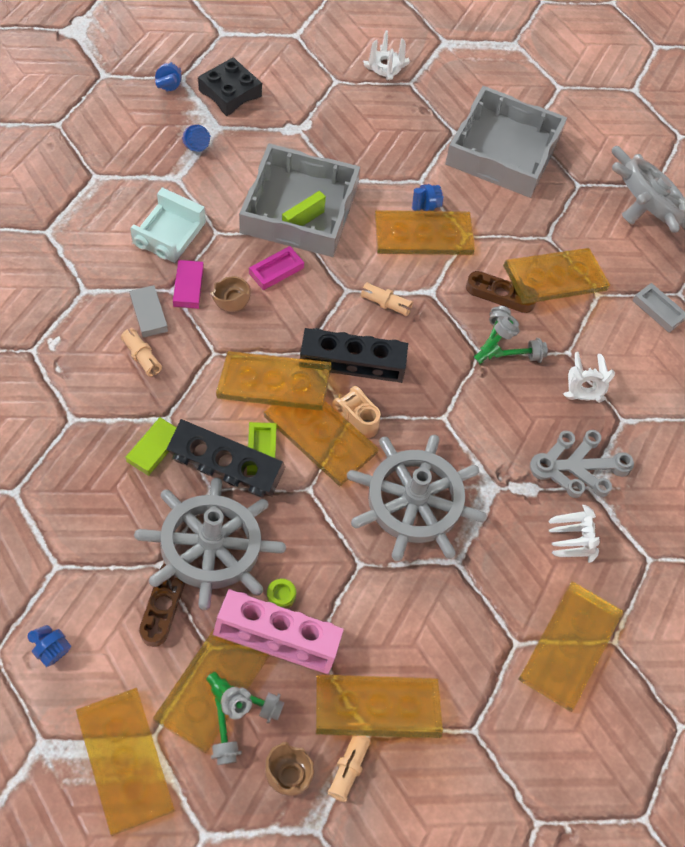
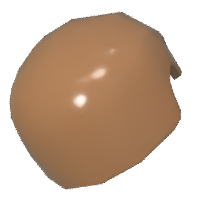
(231, 293)
(289, 769)

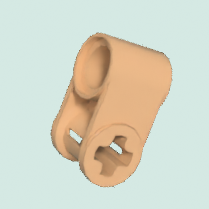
(356, 408)

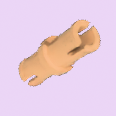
(386, 299)
(141, 352)
(349, 767)

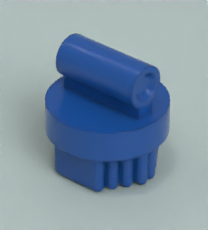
(168, 77)
(196, 138)
(427, 197)
(49, 645)

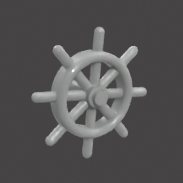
(652, 189)
(416, 496)
(210, 541)

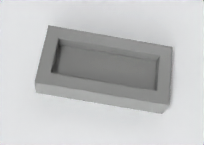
(659, 307)
(148, 311)

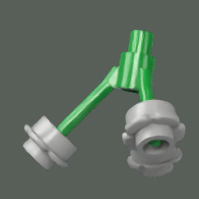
(507, 327)
(236, 703)

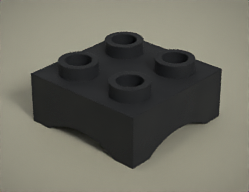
(230, 85)

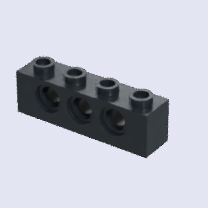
(362, 364)
(189, 436)

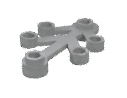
(578, 466)

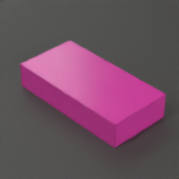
(276, 268)
(188, 284)

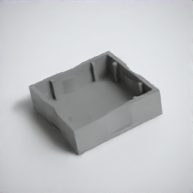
(506, 141)
(286, 180)

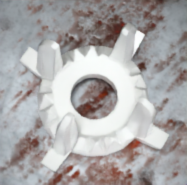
(395, 60)
(600, 380)
(588, 539)

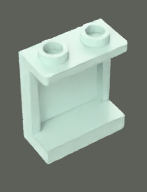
(169, 226)

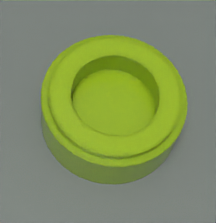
(282, 593)

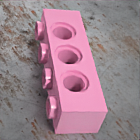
(286, 643)

